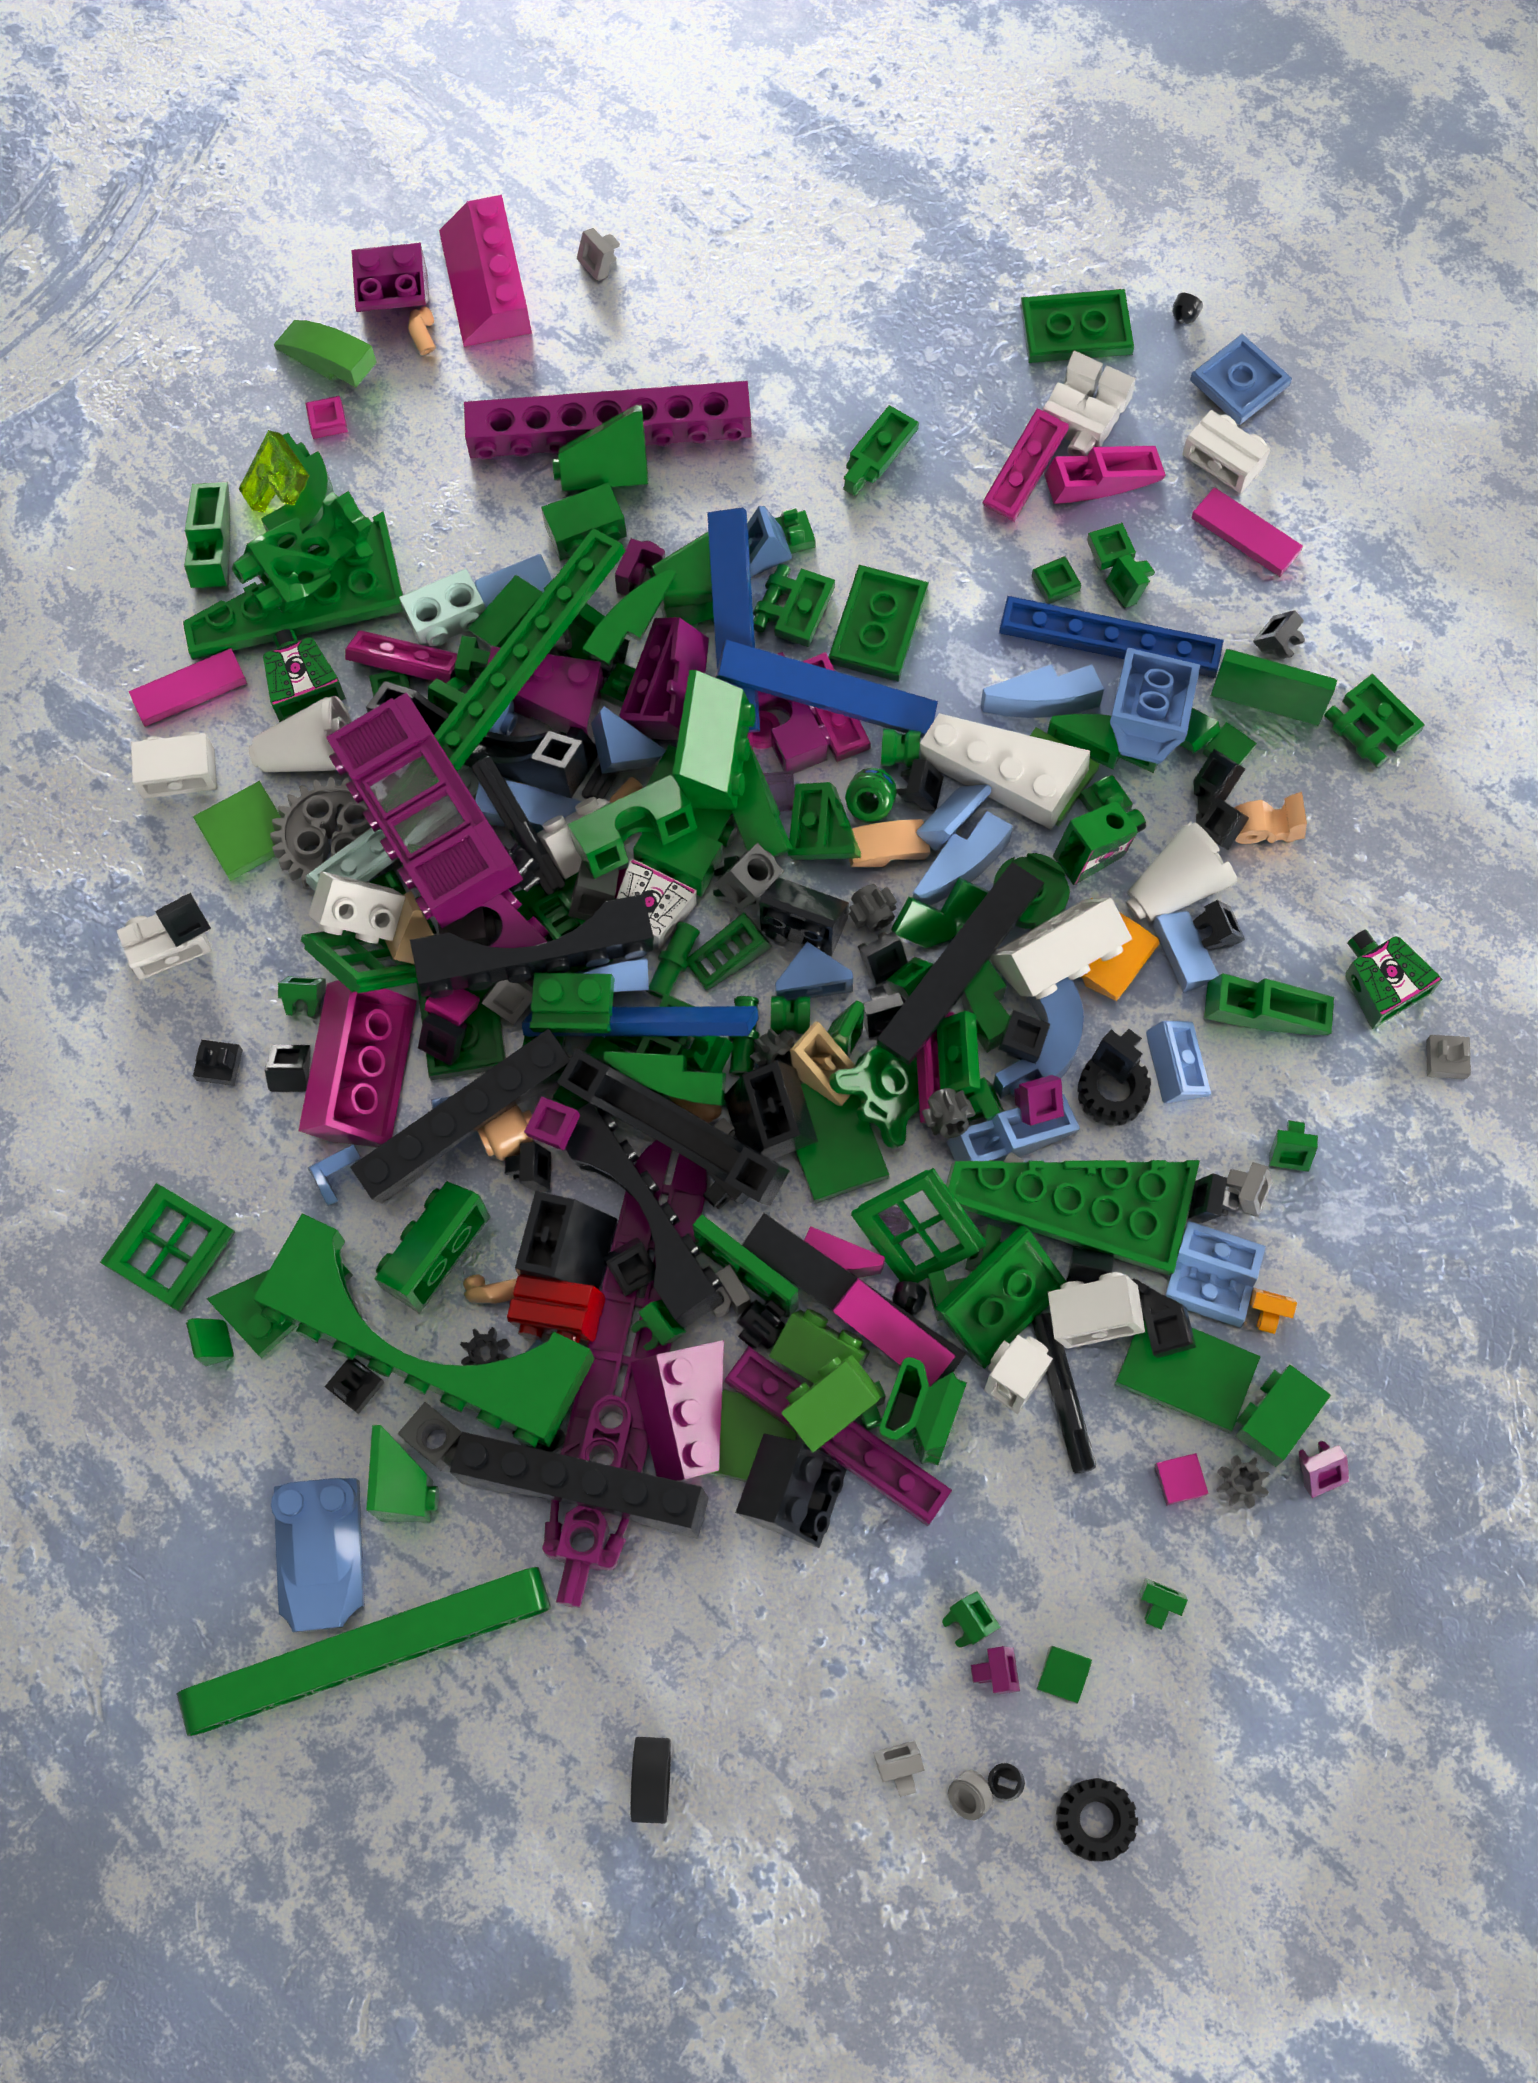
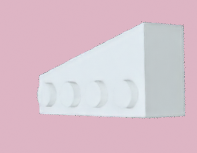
(1023, 770)

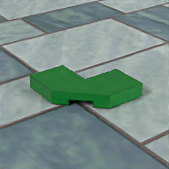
(930, 926)

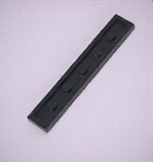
(960, 963)
(818, 1273)

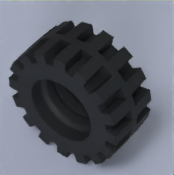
(1109, 1110)

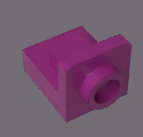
(634, 563)

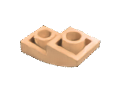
(889, 842)

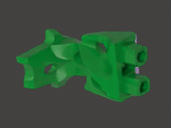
(340, 532)

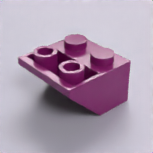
(389, 277)

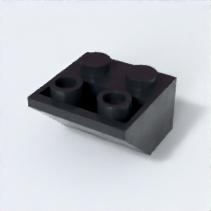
(802, 915)
(770, 1111)
(565, 1241)
(791, 1490)

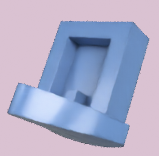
(330, 1165)

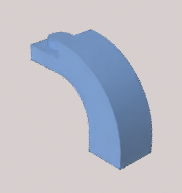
(1066, 1018)

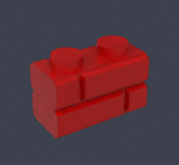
(555, 1306)

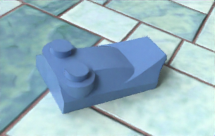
(1153, 705)
(318, 1552)

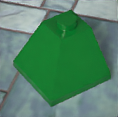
(397, 1484)

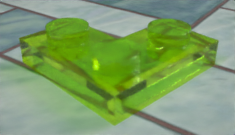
(273, 473)

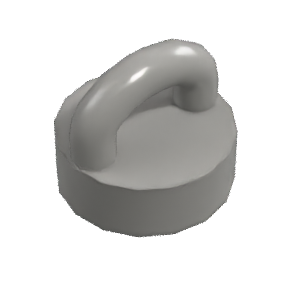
(970, 1795)

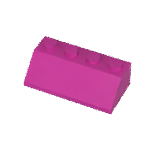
(484, 273)
(357, 1066)

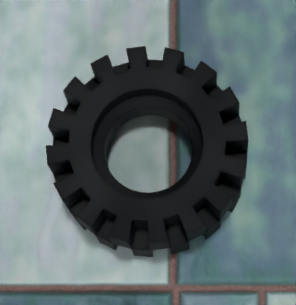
(1123, 1820)

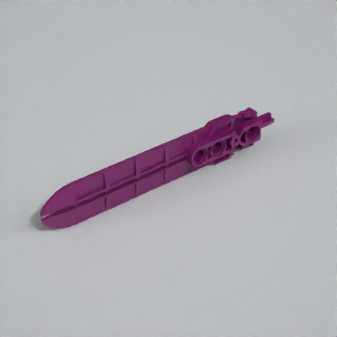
(597, 1393)

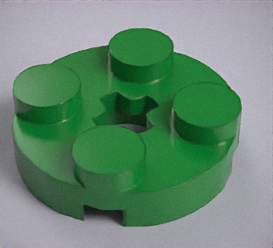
(1053, 895)

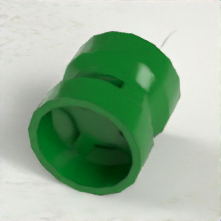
(900, 747)
(790, 1014)

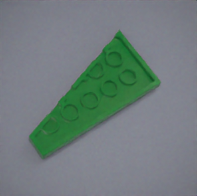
(353, 594)
(1093, 1204)

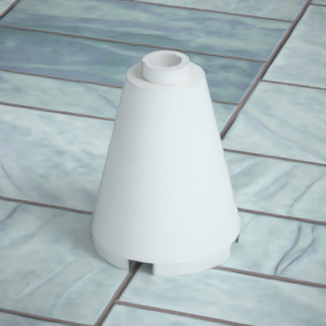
(301, 739)
(1181, 875)

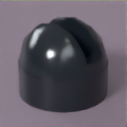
(1186, 308)
(909, 1296)
(1010, 1773)

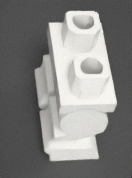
(1088, 417)

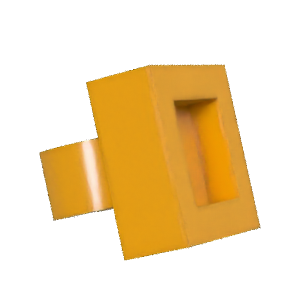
(1271, 1307)

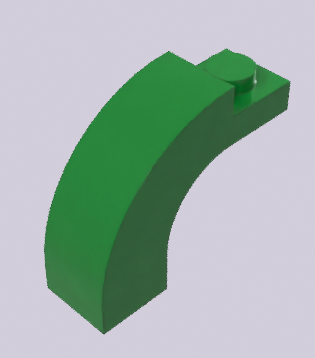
(309, 503)

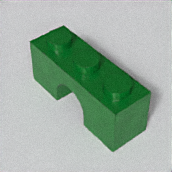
(653, 809)

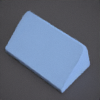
(531, 570)
(952, 814)
(1184, 950)
(1177, 1061)

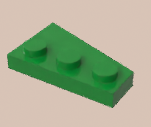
(244, 1315)

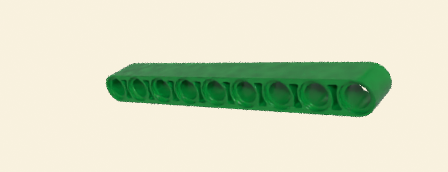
(363, 1651)

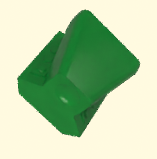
(692, 588)
(921, 1410)

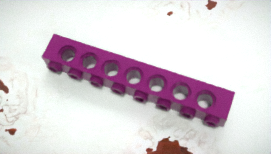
(591, 409)

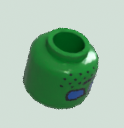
(871, 794)

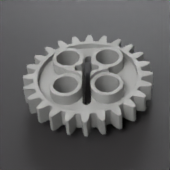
(299, 829)

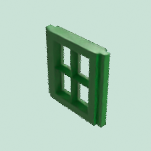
(322, 947)
(949, 1210)
(197, 1264)

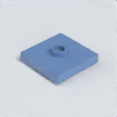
(1240, 379)

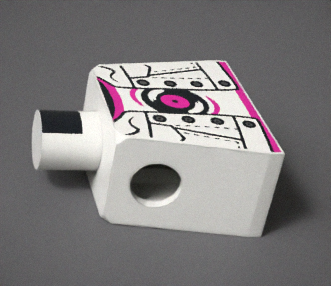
(665, 898)

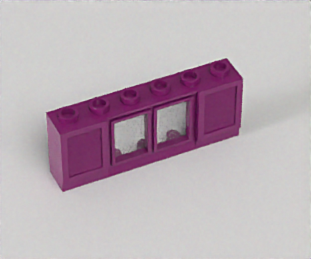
(422, 810)

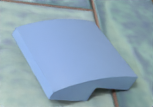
(1215, 1273)

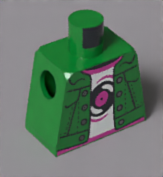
(298, 675)
(1097, 840)
(1387, 977)

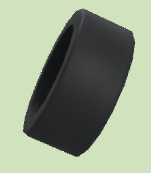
(650, 1780)

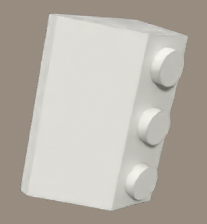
(1062, 947)

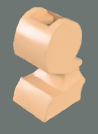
(1273, 824)

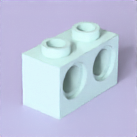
(440, 601)

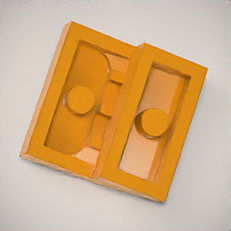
(1116, 974)

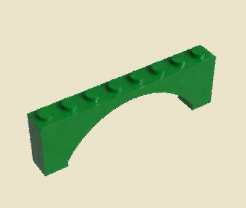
(521, 1392)

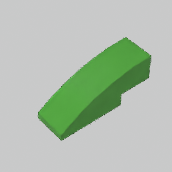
(327, 351)

